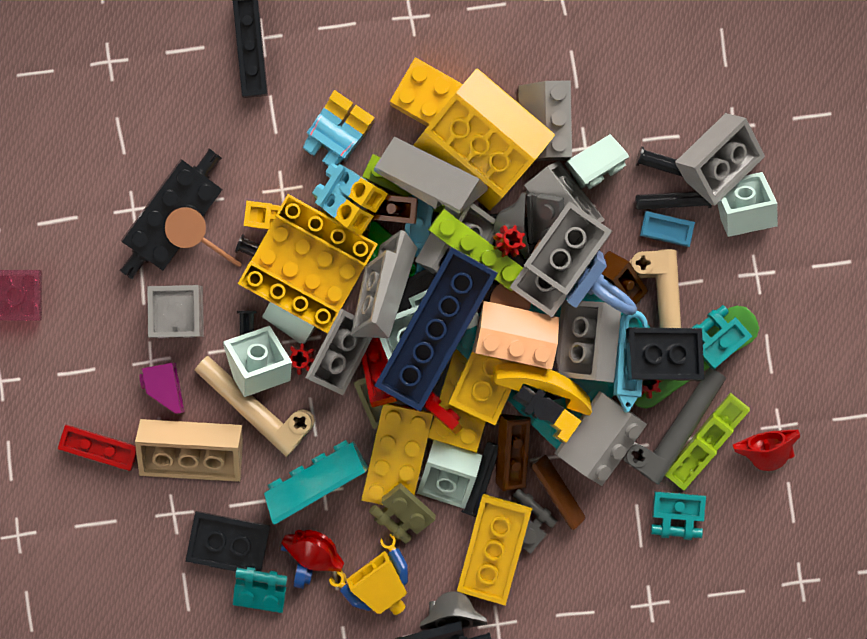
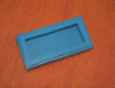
(667, 229)

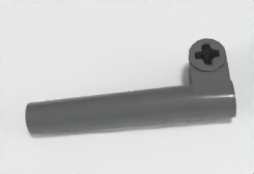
(657, 463)

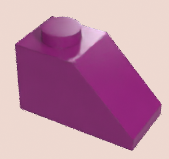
(163, 385)

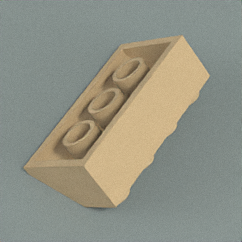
(189, 450)

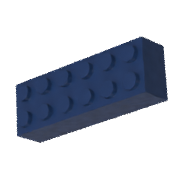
(436, 329)

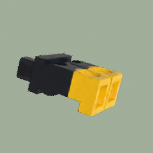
(546, 409)

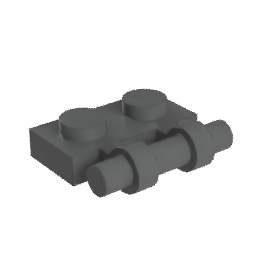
(533, 533)

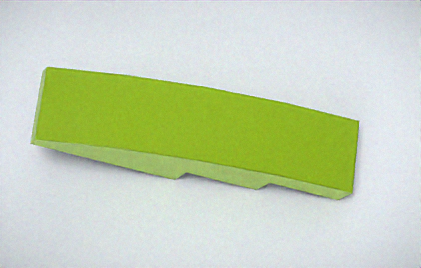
(707, 441)

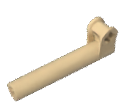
(663, 267)
(282, 436)

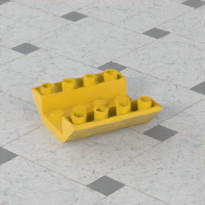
(486, 136)
(307, 263)

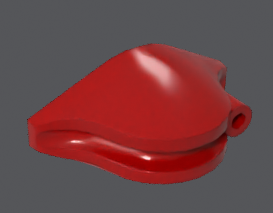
(768, 449)
(313, 550)

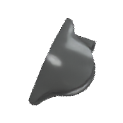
(513, 216)
(451, 609)

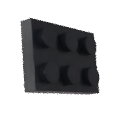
(665, 354)
(227, 542)

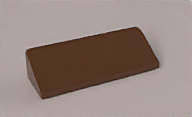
(512, 451)
(558, 492)

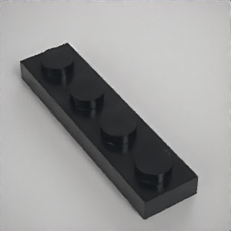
(250, 48)

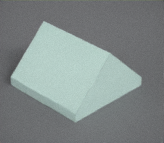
(288, 323)

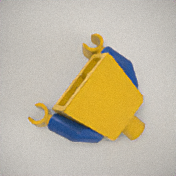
(378, 583)

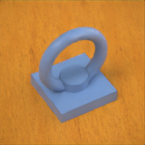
(593, 282)

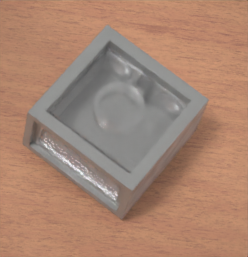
(175, 311)

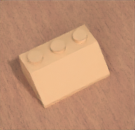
(516, 335)

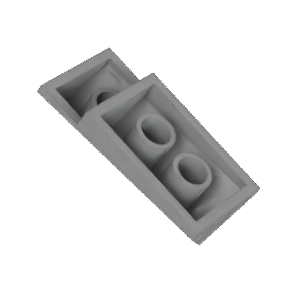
(429, 177)
(560, 259)
(384, 287)

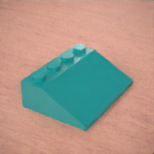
(315, 481)

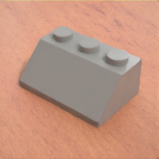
(552, 107)
(720, 158)
(558, 182)
(436, 250)
(588, 341)
(338, 355)
(601, 439)

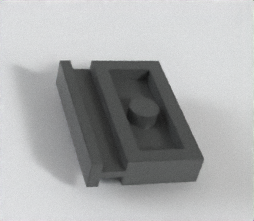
(541, 214)

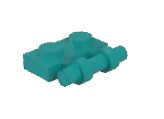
(724, 342)
(681, 507)
(260, 595)

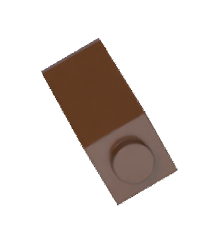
(397, 209)
(623, 276)

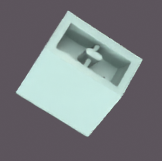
(596, 161)

